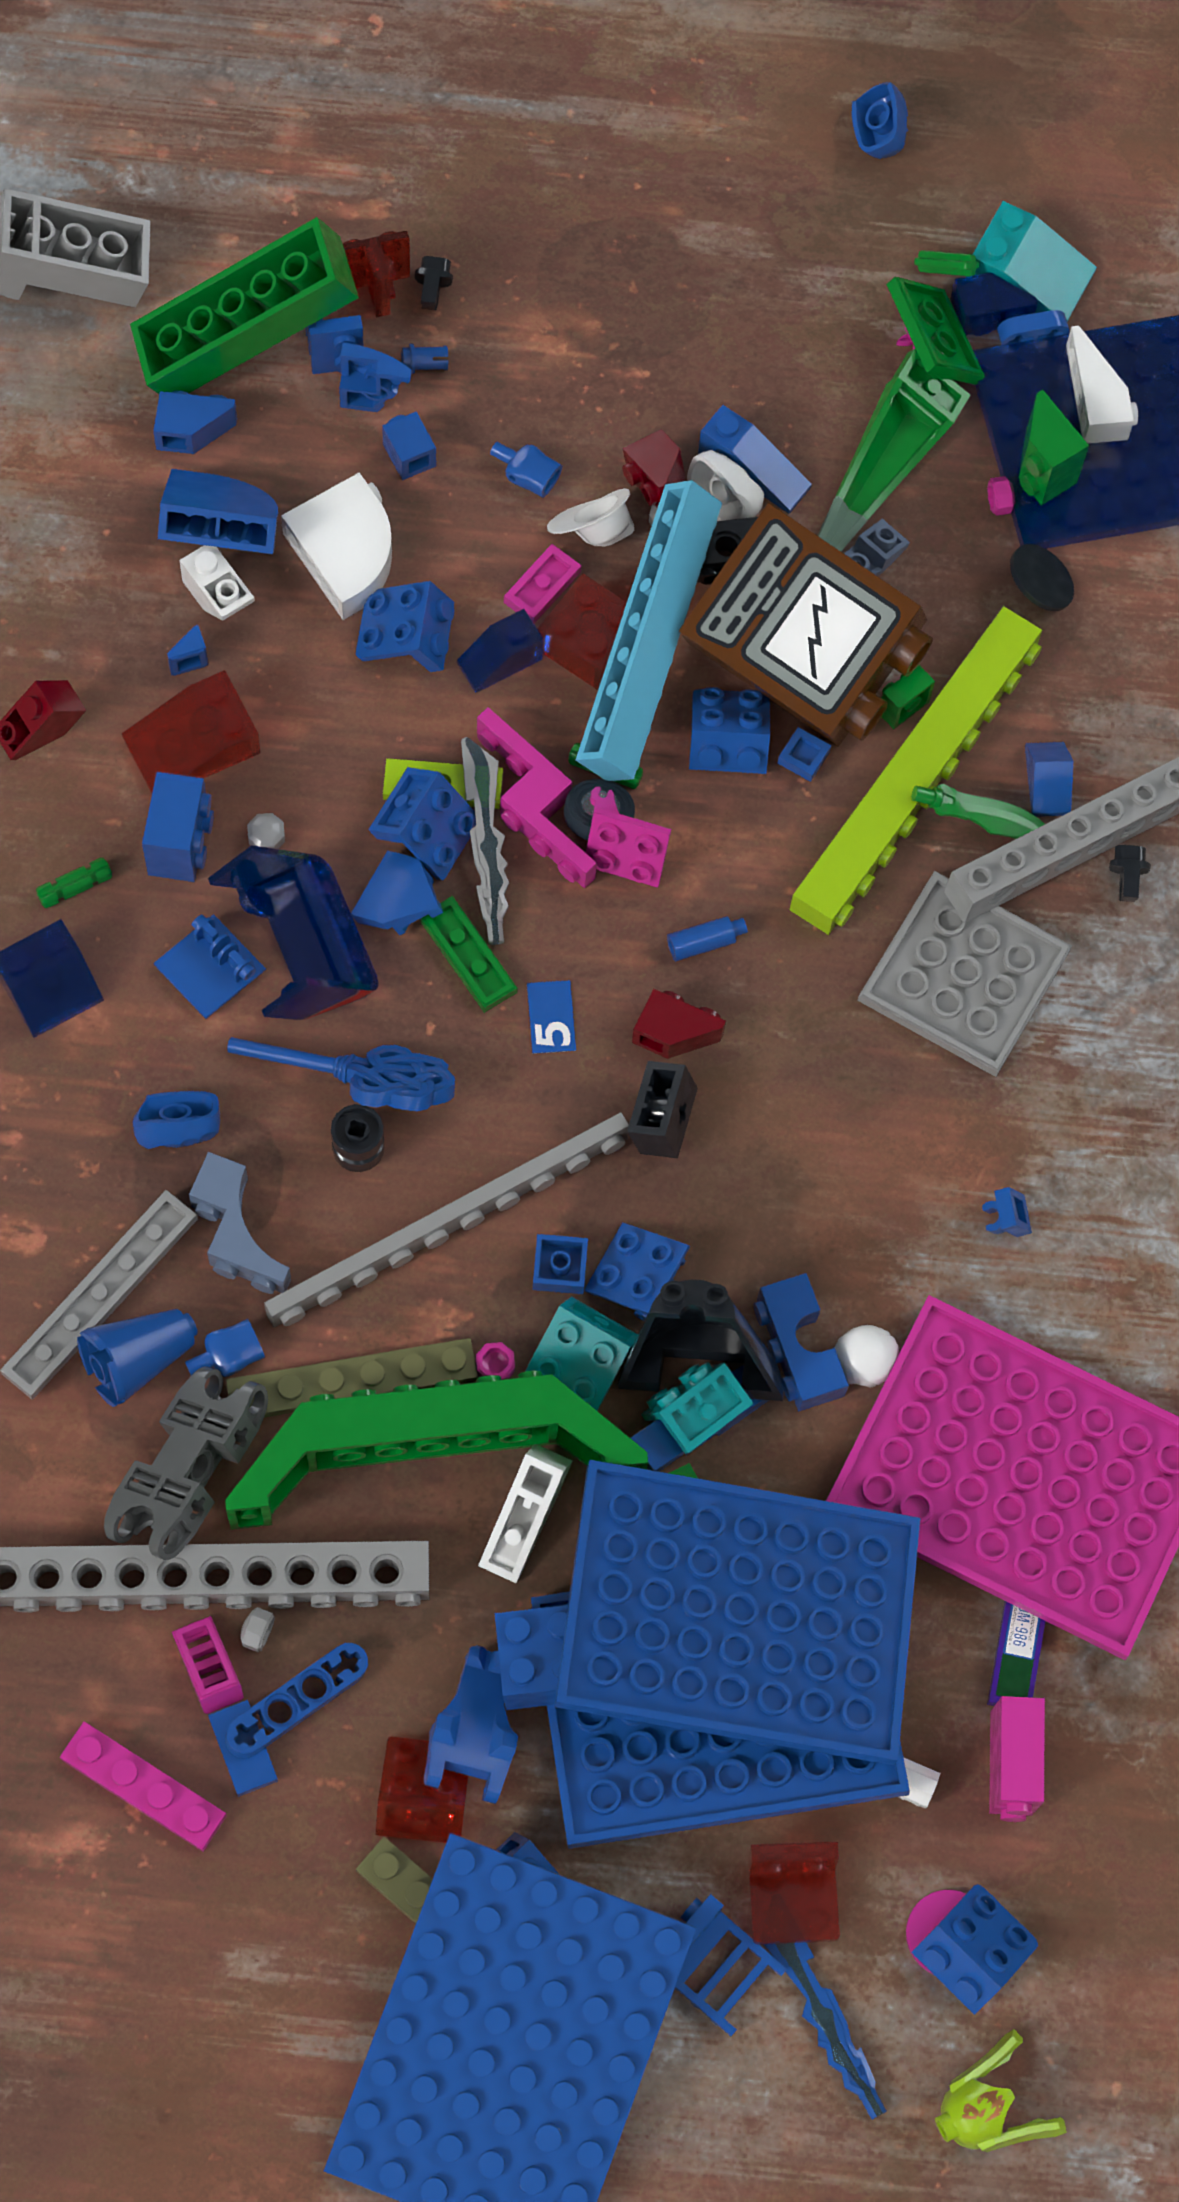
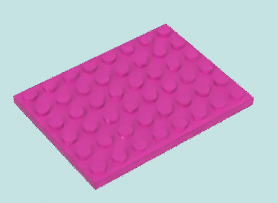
(1023, 1475)

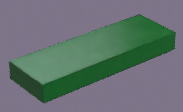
(469, 955)

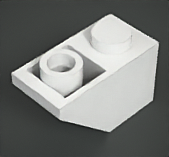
(214, 582)

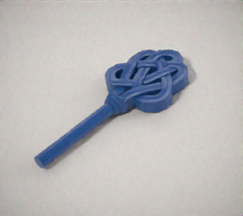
(385, 1077)

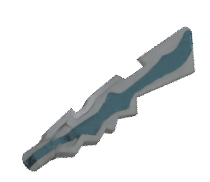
(486, 840)

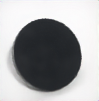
(1042, 577)

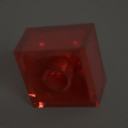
(583, 629)

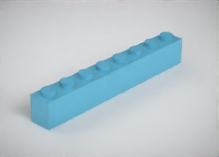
(649, 631)

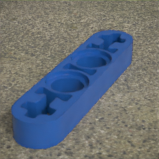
(294, 1697)

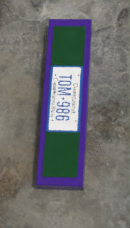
(1016, 1654)

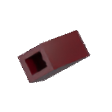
(653, 464)
(40, 717)
(675, 1027)

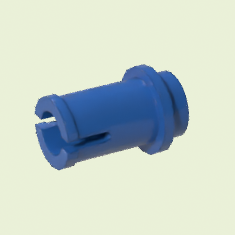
(422, 357)

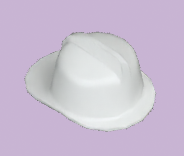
(597, 521)

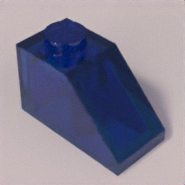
(502, 651)

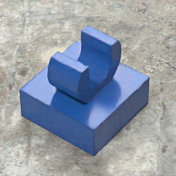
(1012, 1213)

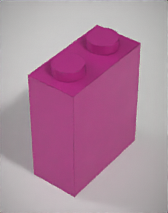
(1016, 1757)

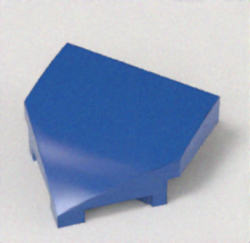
(397, 894)

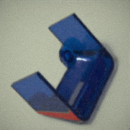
(310, 926)

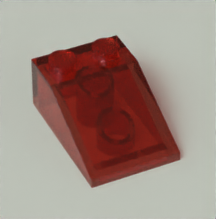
(194, 732)

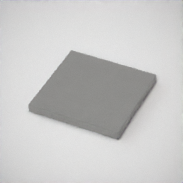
(963, 981)

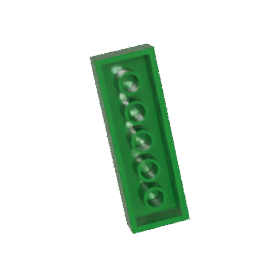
(244, 309)

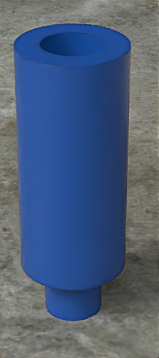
(705, 937)

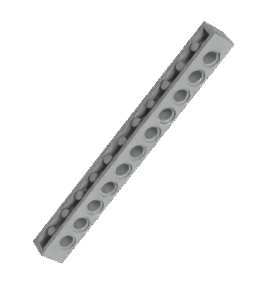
(198, 1560)

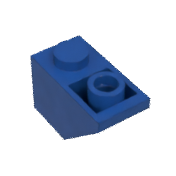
(191, 421)

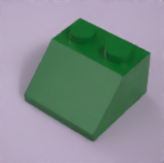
(1051, 452)

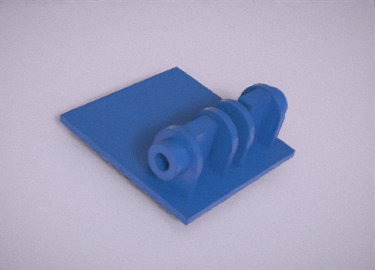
(209, 965)
(636, 1268)

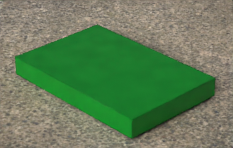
(935, 330)

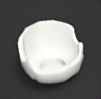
(867, 1355)

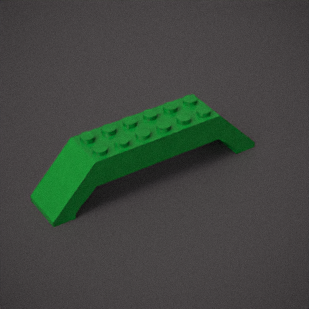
(424, 1426)

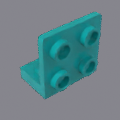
(583, 1350)
(699, 1405)

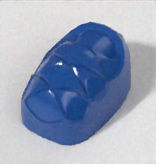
(880, 120)
(177, 1119)

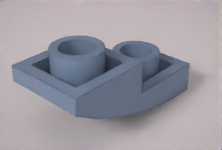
(878, 547)

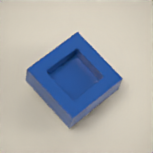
(804, 754)

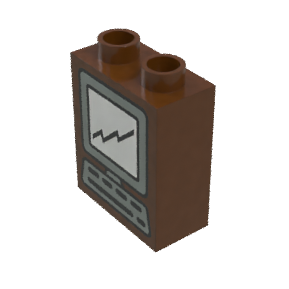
(808, 627)

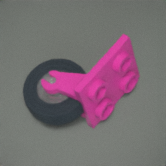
(616, 840)

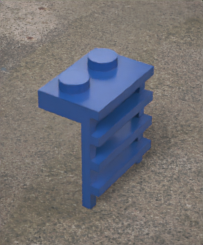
(326, 341)
(710, 1929)

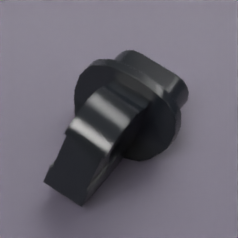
(433, 275)
(1130, 864)

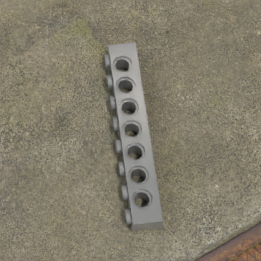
(1065, 842)

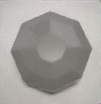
(266, 831)
(257, 1629)

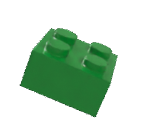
(907, 696)

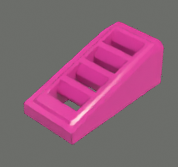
(217, 1689)

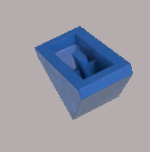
(1049, 778)

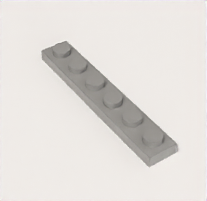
(99, 1294)

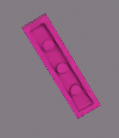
(143, 1786)

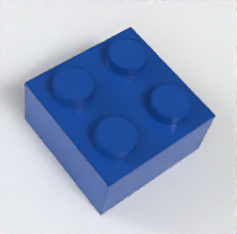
(560, 1264)

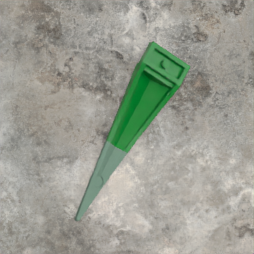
(902, 429)

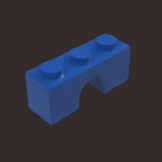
(809, 1376)

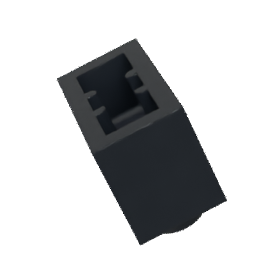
(662, 1109)

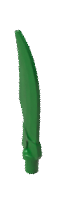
(991, 814)

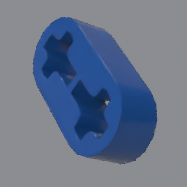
(1033, 327)

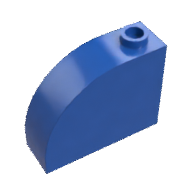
(217, 512)

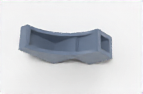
(233, 1251)

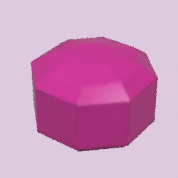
(1000, 495)
(495, 1360)

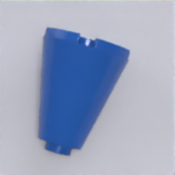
(134, 1351)

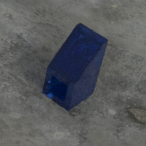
(987, 301)

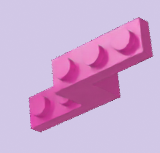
(535, 798)

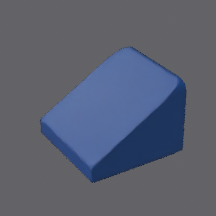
(188, 653)

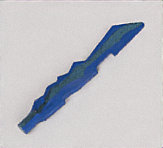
(833, 2031)

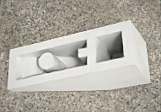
(1099, 392)
(525, 1512)

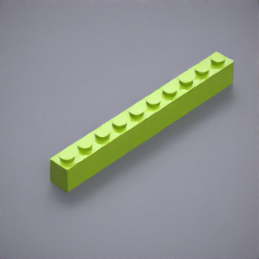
(922, 761)

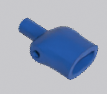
(529, 468)
(229, 1350)

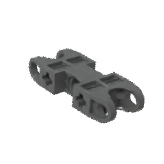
(177, 1478)

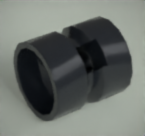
(357, 1138)

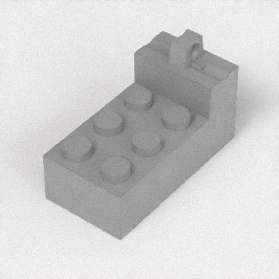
(71, 249)

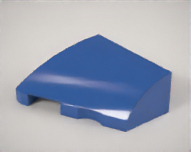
(369, 377)

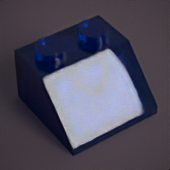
(48, 978)

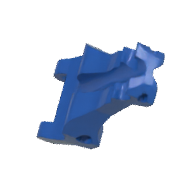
(474, 1730)

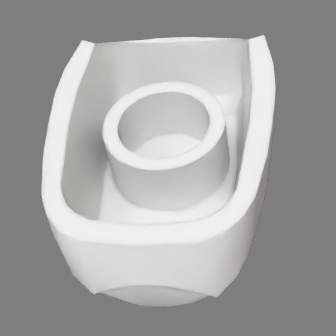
(728, 484)

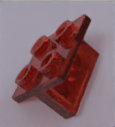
(377, 264)

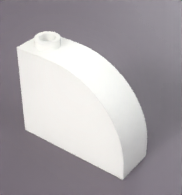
(343, 542)

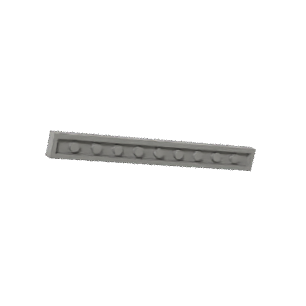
(435, 1228)

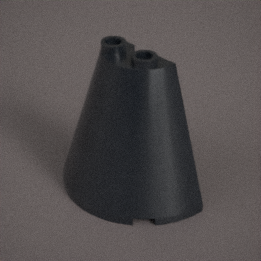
(699, 1323)

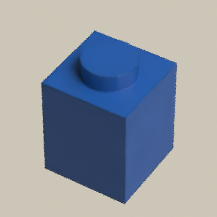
(409, 445)

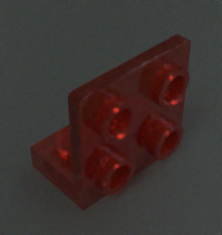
(408, 1805)
(794, 1892)

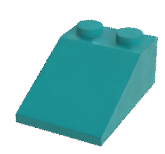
(1034, 259)

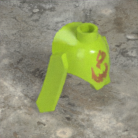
(976, 2111)

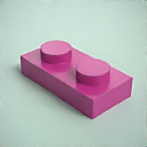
(543, 583)

